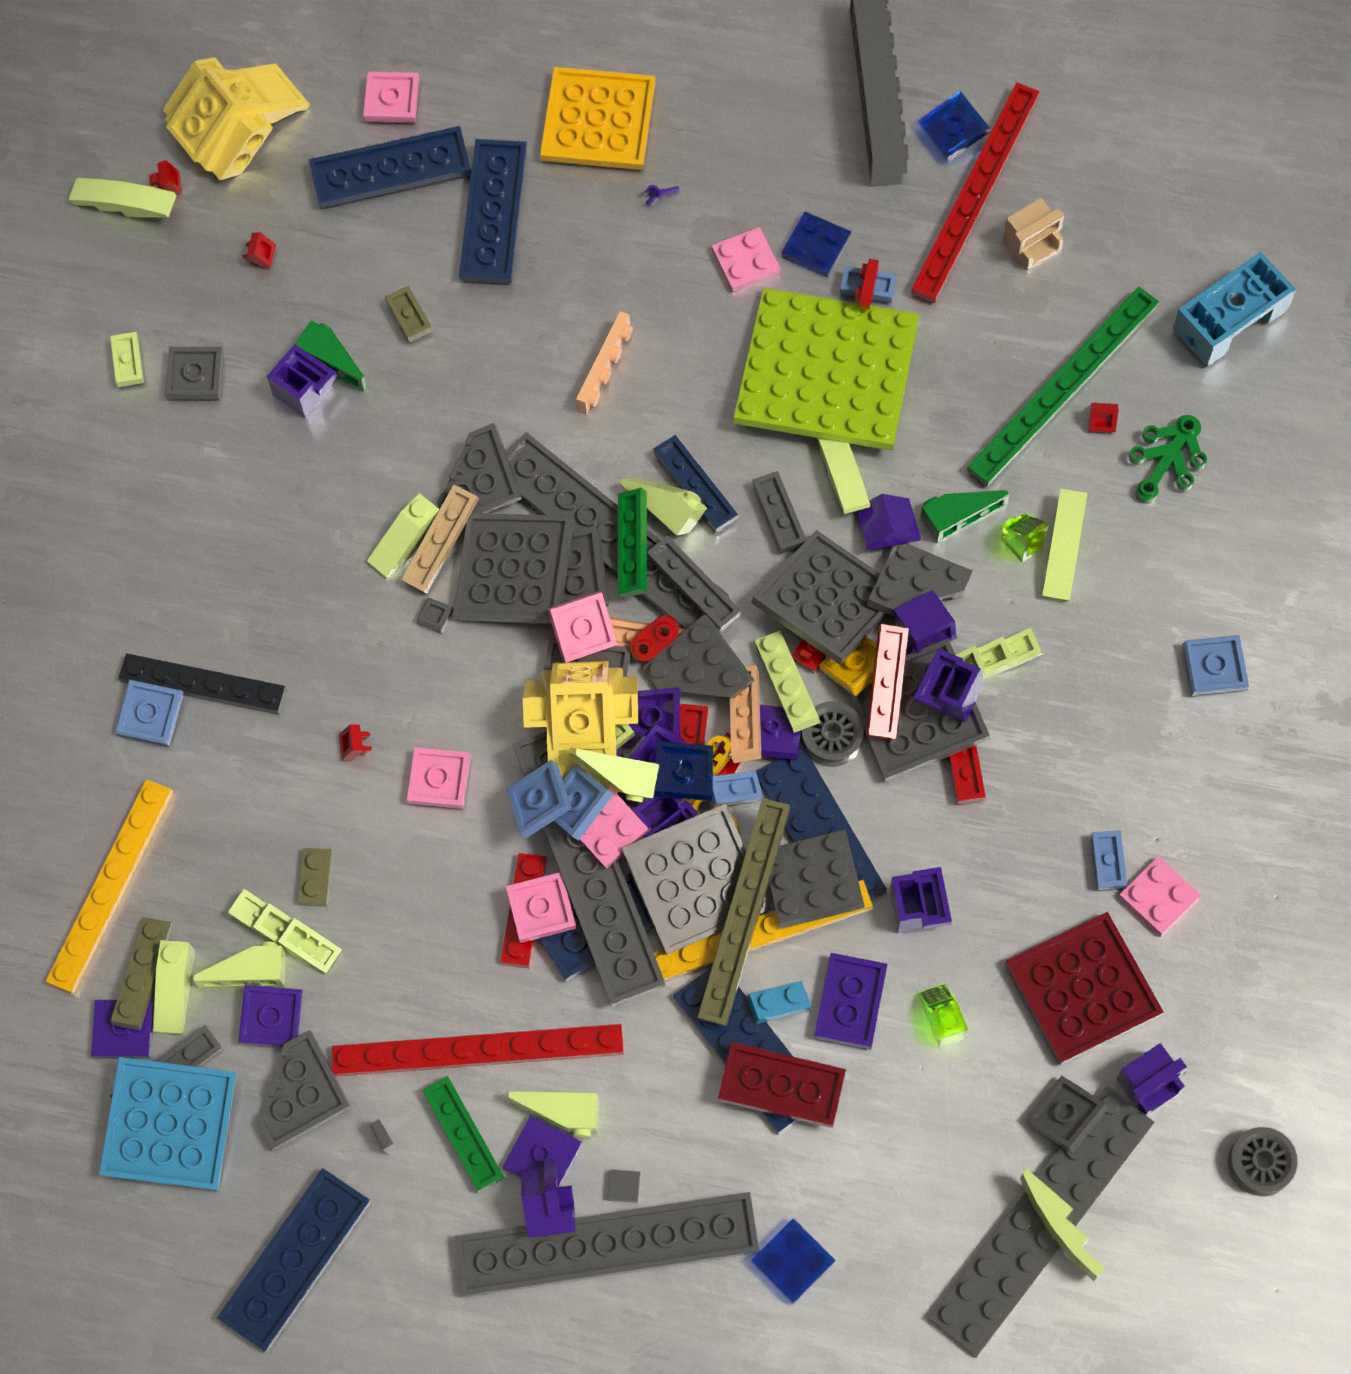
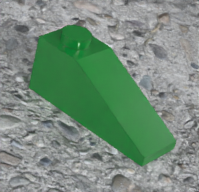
(325, 346)
(957, 511)

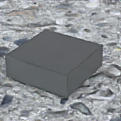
(434, 615)
(382, 1137)
(624, 1186)

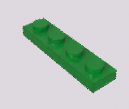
(632, 542)
(463, 1134)

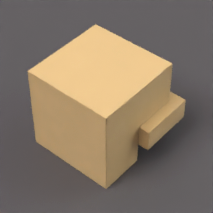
(1034, 233)

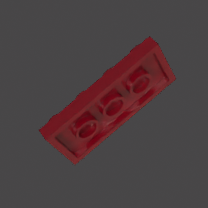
(781, 1085)

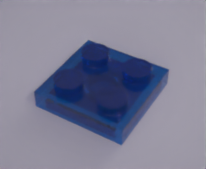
(954, 126)
(816, 244)
(684, 771)
(793, 1261)

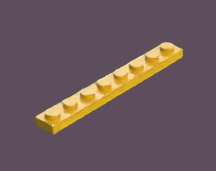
(109, 887)
(767, 932)

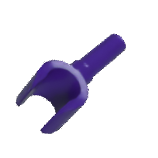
(655, 193)

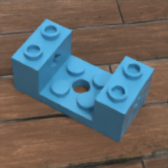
(1212, 321)

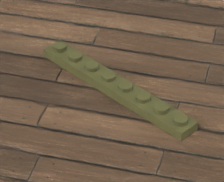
(744, 912)

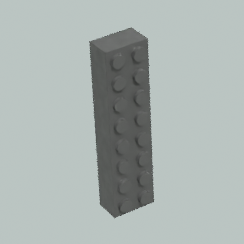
(879, 91)

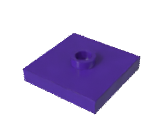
(777, 734)
(269, 1015)
(116, 1041)
(542, 1142)

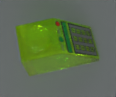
(1024, 535)
(943, 1015)

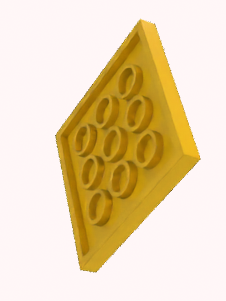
(598, 118)

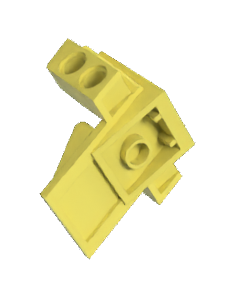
(229, 113)
(580, 709)

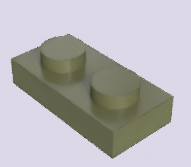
(408, 314)
(315, 877)

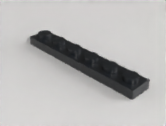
(205, 683)

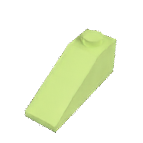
(673, 506)
(403, 536)
(622, 774)
(254, 966)
(172, 986)
(566, 1111)

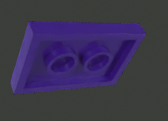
(850, 1001)

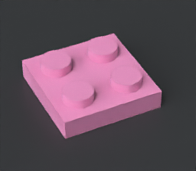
(391, 97)
(746, 259)
(582, 626)
(438, 778)
(612, 830)
(1159, 896)
(540, 907)

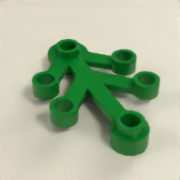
(1169, 454)

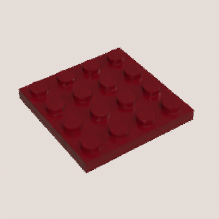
(1084, 988)

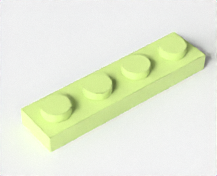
(787, 681)

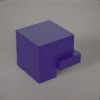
(300, 380)
(927, 622)
(950, 685)
(663, 812)
(920, 900)
(1152, 1079)
(545, 1204)

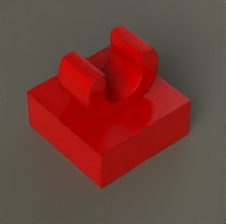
(167, 178)
(260, 250)
(1103, 417)
(808, 656)
(351, 742)

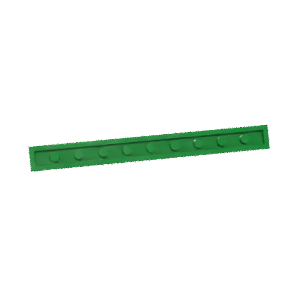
(1062, 386)

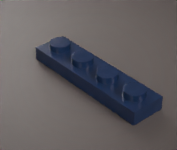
(692, 477)

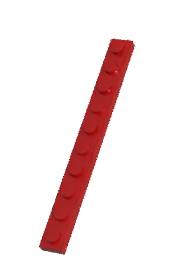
(975, 192)
(477, 1050)

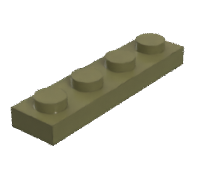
(140, 975)

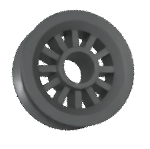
(851, 749)
(1247, 1182)

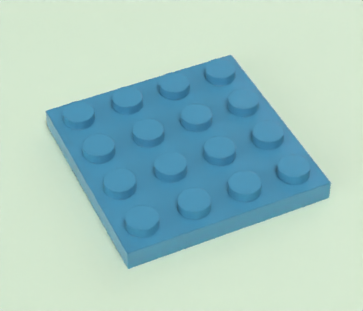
(168, 1123)

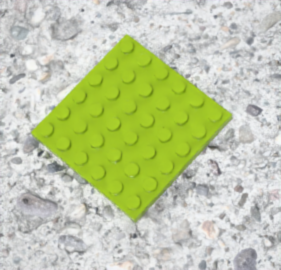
(827, 369)

